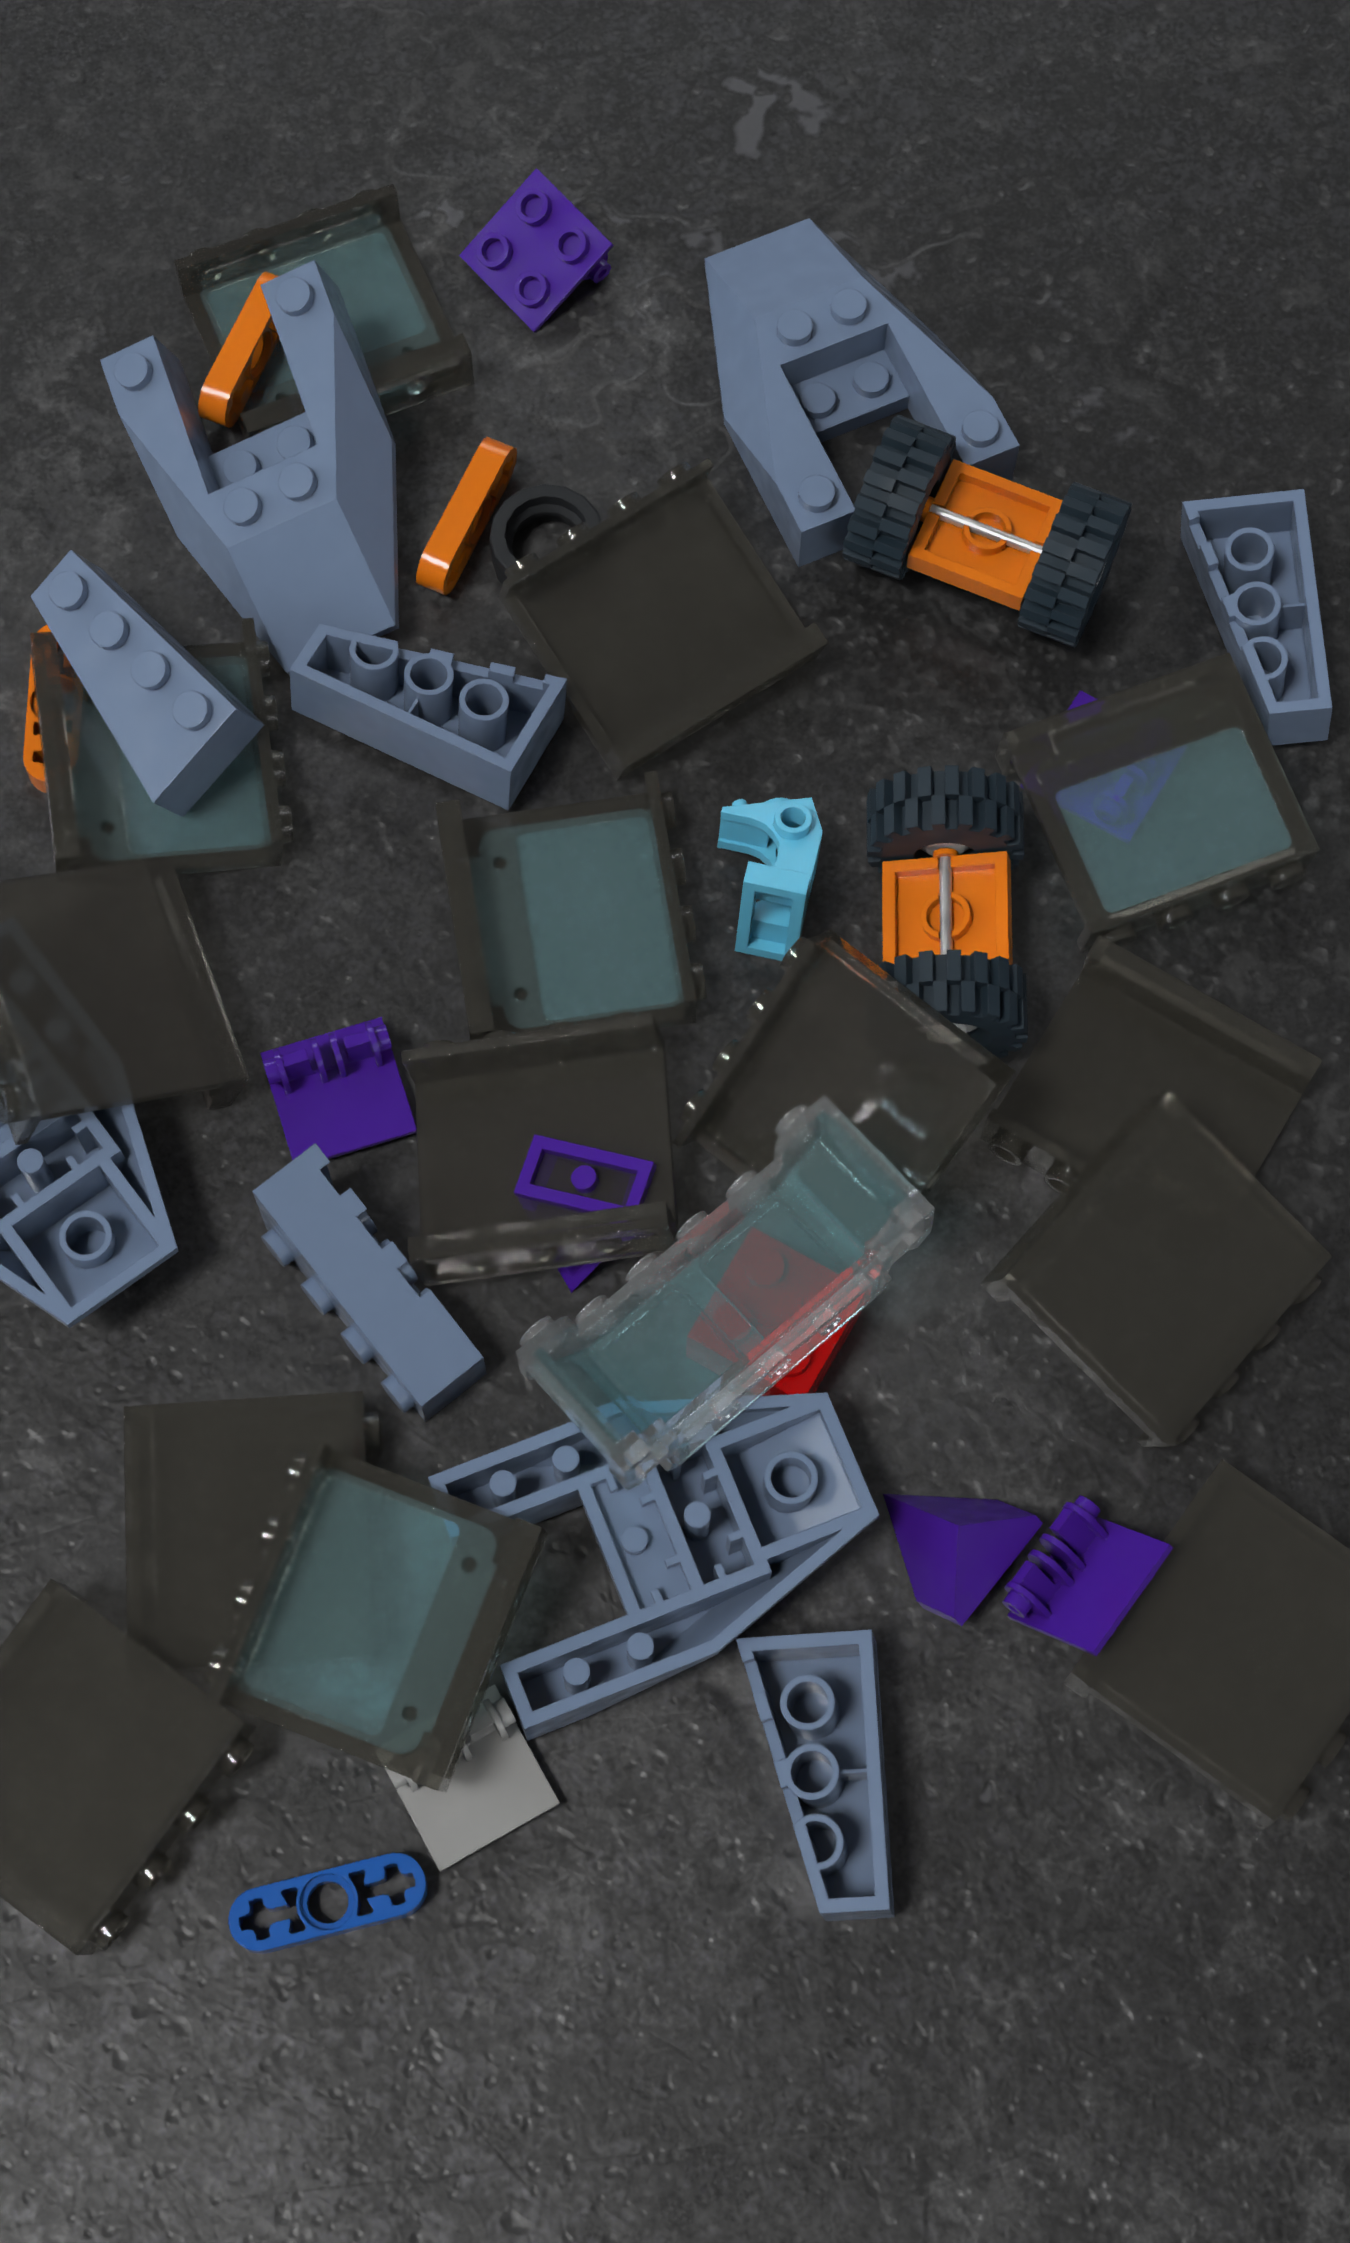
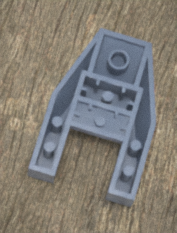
(822, 350)
(299, 514)
(80, 1212)
(686, 1549)

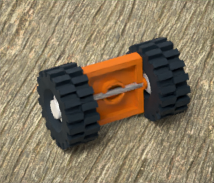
(984, 531)
(947, 895)

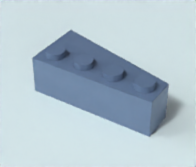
(1264, 598)
(151, 692)
(429, 711)
(366, 1286)
(828, 1751)

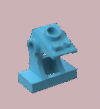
(788, 841)

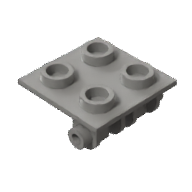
(489, 1794)

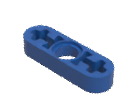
(282, 1931)

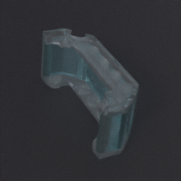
(732, 1297)

